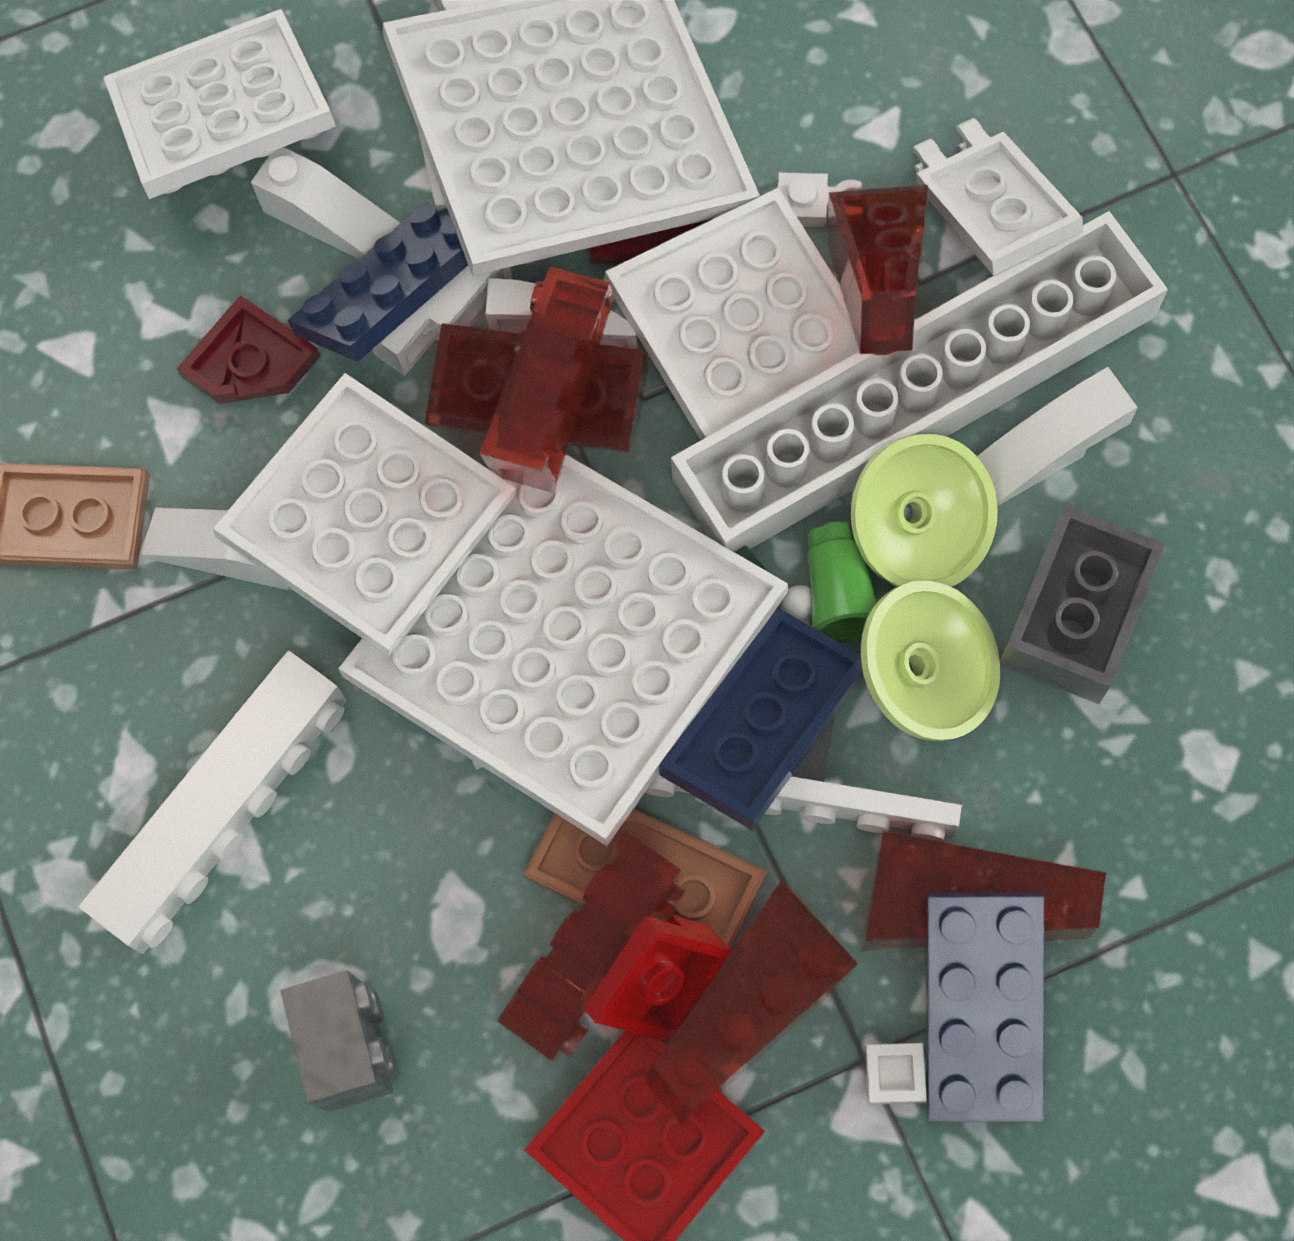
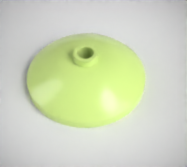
(950, 506)
(950, 658)

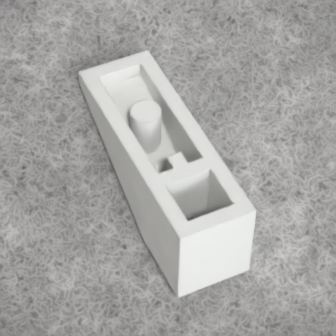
(319, 203)
(189, 541)

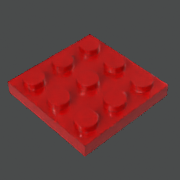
(629, 1153)

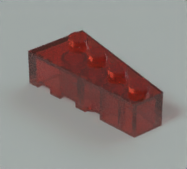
(878, 260)
(548, 379)
(912, 866)
(758, 995)
(553, 996)

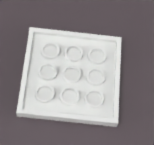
(217, 103)
(735, 311)
(365, 513)

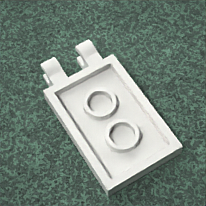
(995, 198)

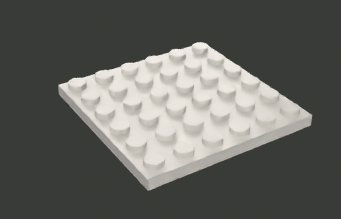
(565, 124)
(575, 645)

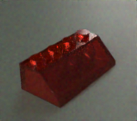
(477, 362)

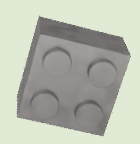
(339, 1041)

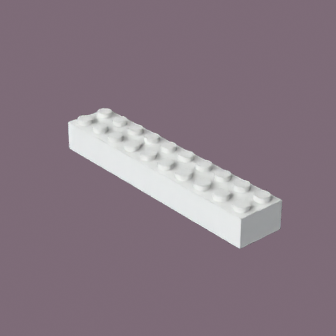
(962, 365)

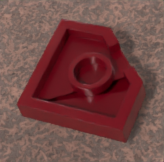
(247, 356)

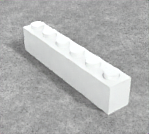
(215, 803)

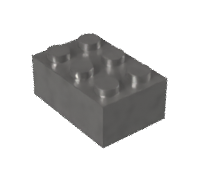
(1082, 604)

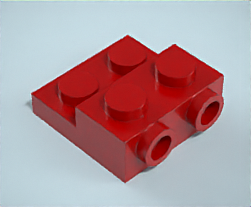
(658, 976)

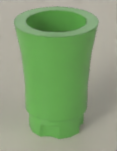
(839, 583)

